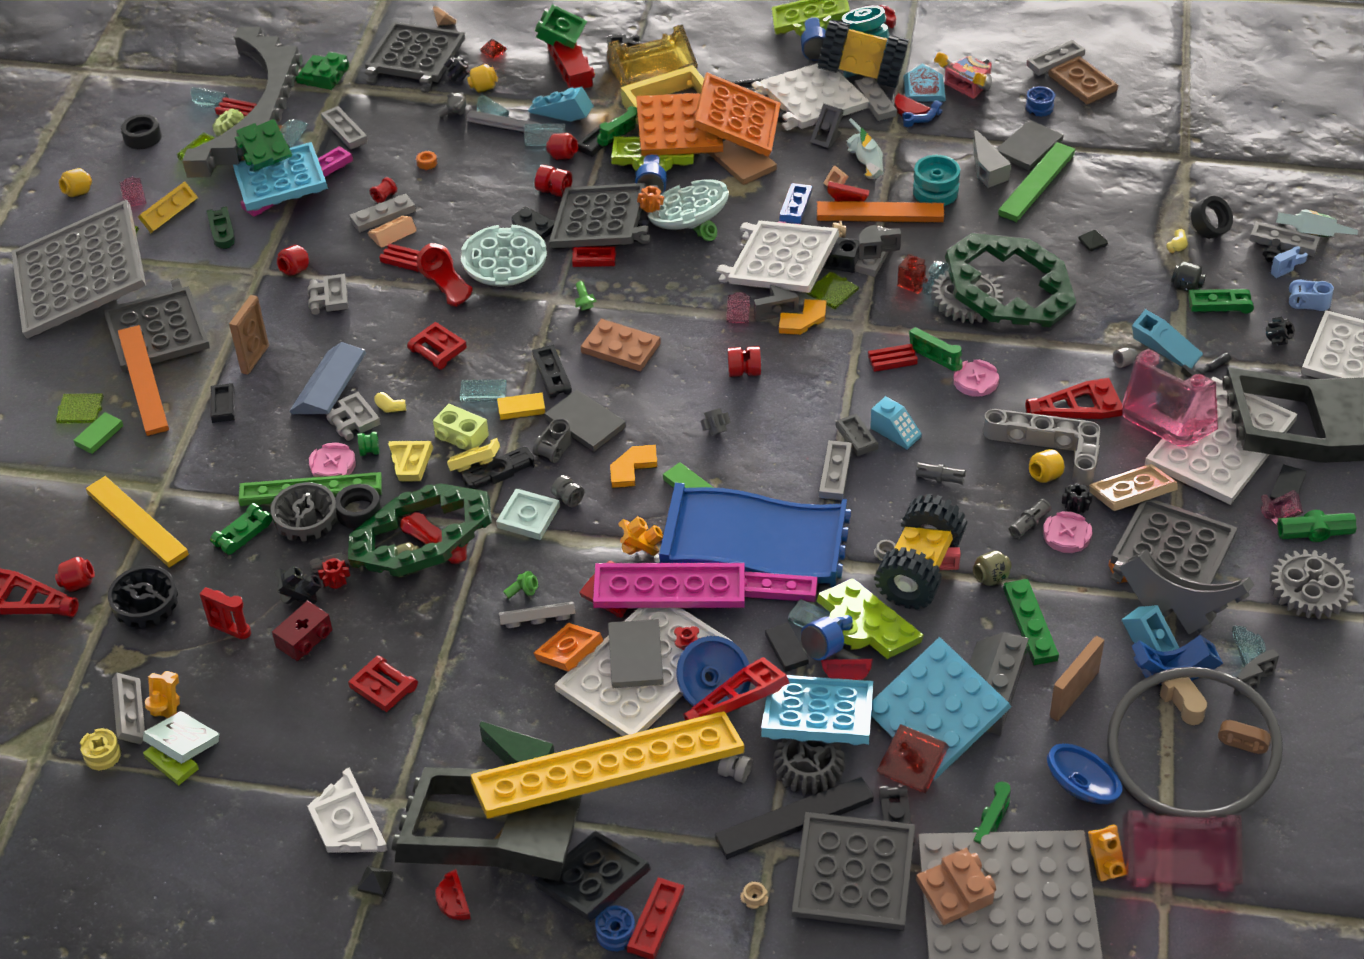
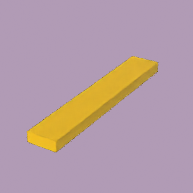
(137, 521)

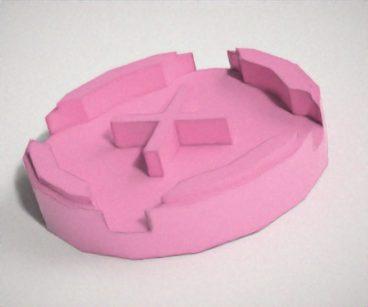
(976, 378)
(332, 460)
(1067, 532)

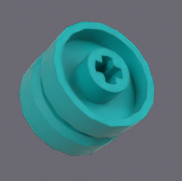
(868, 21)
(936, 179)

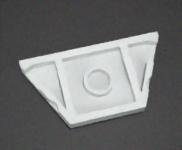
(345, 818)

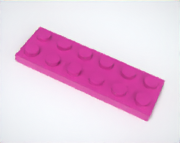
(669, 585)

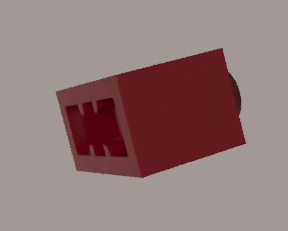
(302, 630)

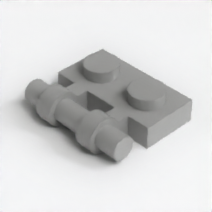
(335, 294)
(359, 416)

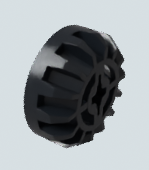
(148, 590)

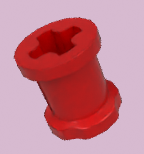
(383, 190)

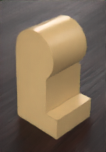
(1186, 699)

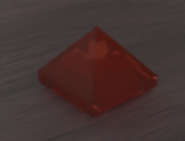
(493, 48)

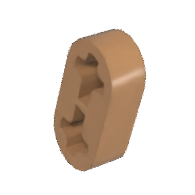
(1244, 737)

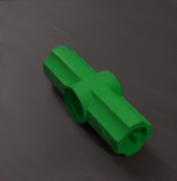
(1316, 526)

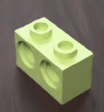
(460, 427)

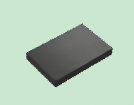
(1029, 144)
(588, 420)
(635, 653)

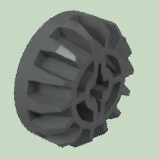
(302, 502)

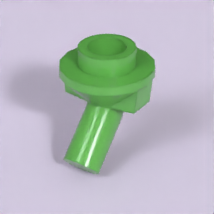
(706, 230)
(584, 301)
(526, 582)

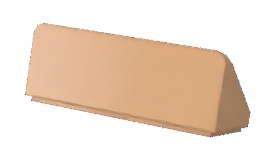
(392, 231)

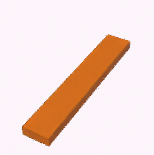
(880, 211)
(143, 380)

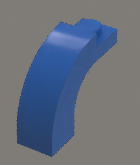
(1194, 654)

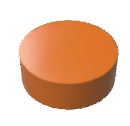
(426, 160)

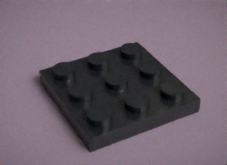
(595, 876)

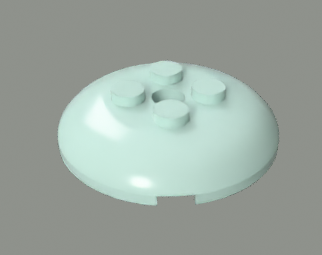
(690, 205)
(503, 255)

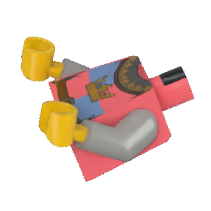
(967, 74)

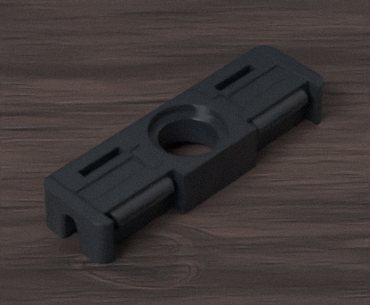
(511, 462)

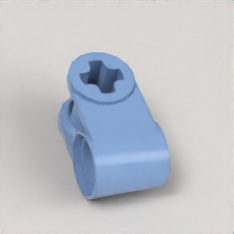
(1313, 295)

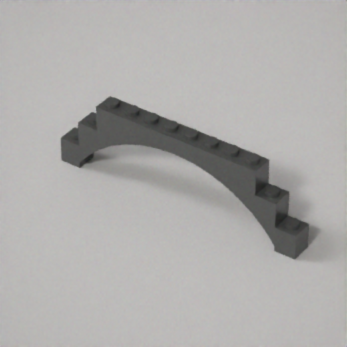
(282, 67)

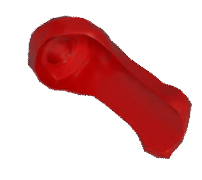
(437, 265)
(422, 529)

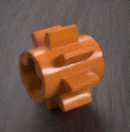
(650, 199)

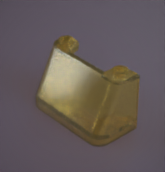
(650, 58)

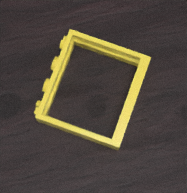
(662, 85)

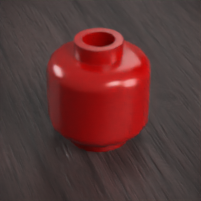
(562, 146)
(292, 260)
(75, 574)

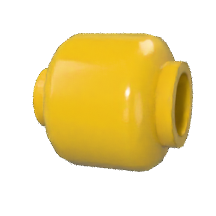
(482, 78)
(75, 182)
(1046, 466)

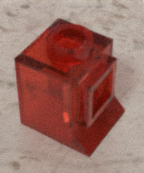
(912, 273)

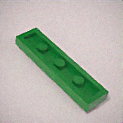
(1031, 621)

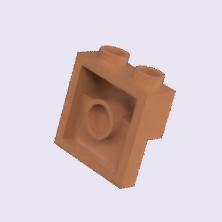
(957, 886)

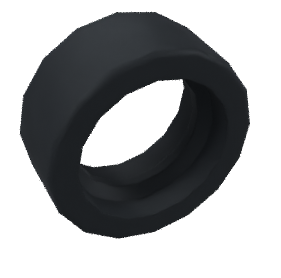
(142, 140)
(1200, 220)
(356, 493)

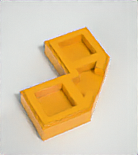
(813, 313)
(635, 458)

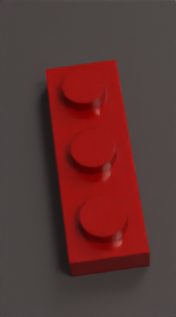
(655, 918)

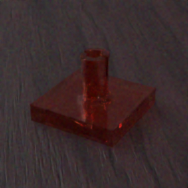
(913, 758)

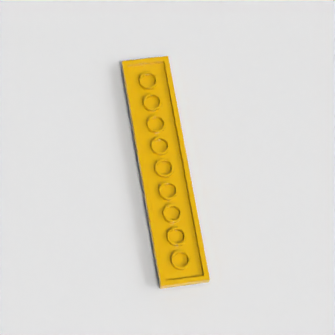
(605, 764)

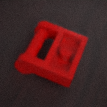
(441, 340)
(218, 614)
(379, 689)

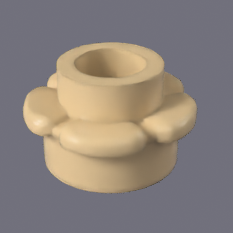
(841, 228)
(754, 889)

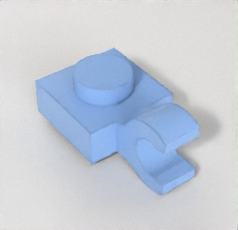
(1285, 262)

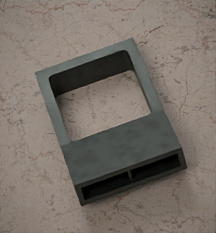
(1333, 405)
(530, 842)

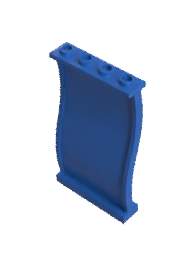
(755, 531)

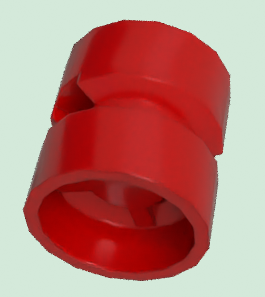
(552, 180)
(744, 361)

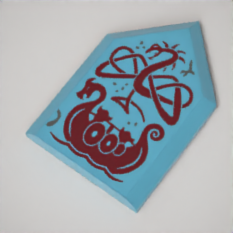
(924, 84)

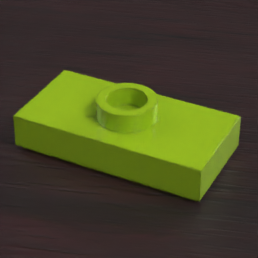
(170, 767)

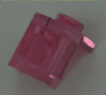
(133, 191)
(738, 308)
(1282, 507)

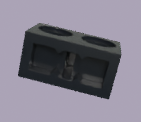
(843, 255)

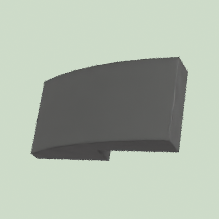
(1260, 666)

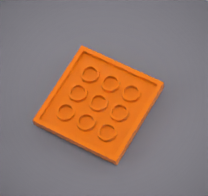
(737, 114)
(668, 126)

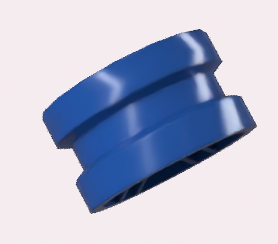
(1040, 101)
(607, 921)

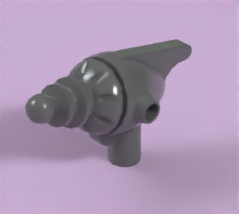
(456, 104)

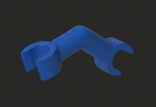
(909, 118)

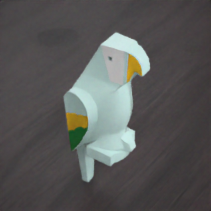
(866, 152)
(1314, 224)

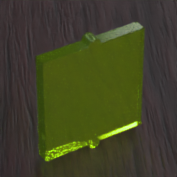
(833, 290)
(79, 408)

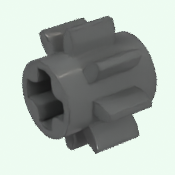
(715, 421)

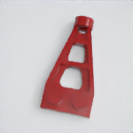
(1101, 392)
(55, 603)
(761, 673)

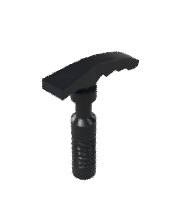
(1209, 366)

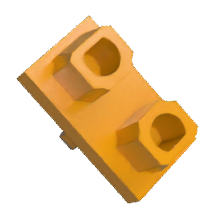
(638, 539)
(162, 694)
(1107, 853)

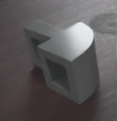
(875, 241)

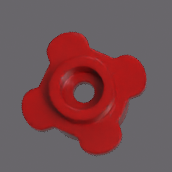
(685, 636)

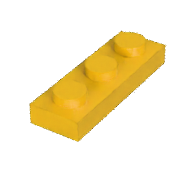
(167, 207)

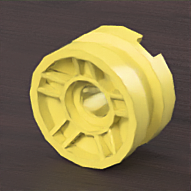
(100, 749)

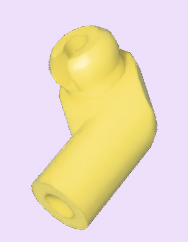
(1179, 242)
(386, 404)

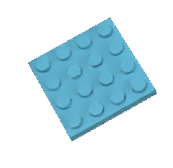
(281, 180)
(941, 699)
(820, 710)

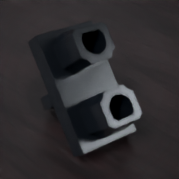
(294, 587)

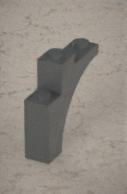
(1191, 601)

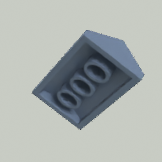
(329, 380)

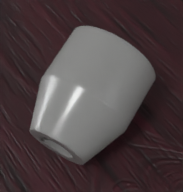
(1124, 357)

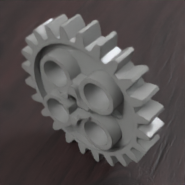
(944, 297)
(1311, 584)

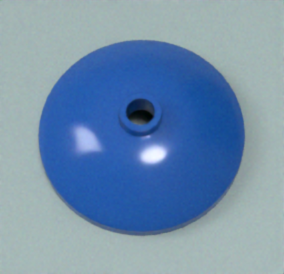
(712, 656)
(1083, 774)

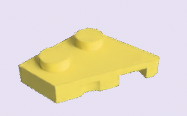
(482, 455)
(410, 458)

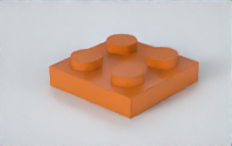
(568, 647)

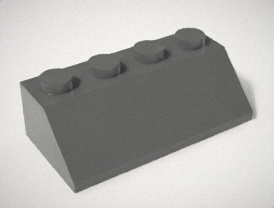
(1000, 663)

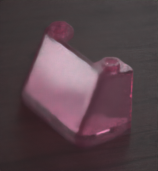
(1167, 405)
(1183, 850)

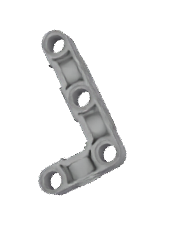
(1049, 432)

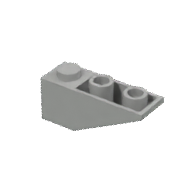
(989, 163)

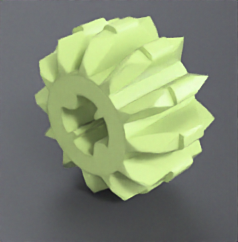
(227, 121)

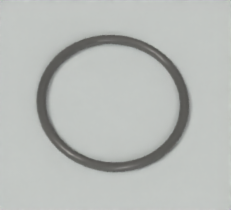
(1197, 672)

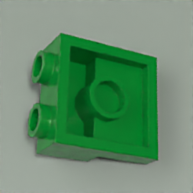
(559, 26)
(323, 71)
(262, 144)

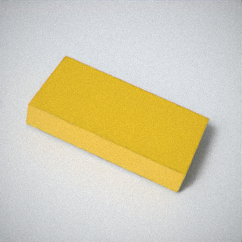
(521, 406)

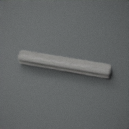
(498, 121)

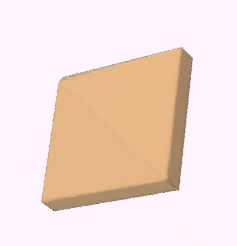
(442, 17)
(836, 176)

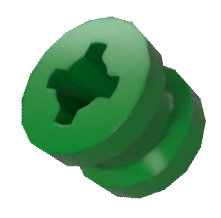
(368, 443)

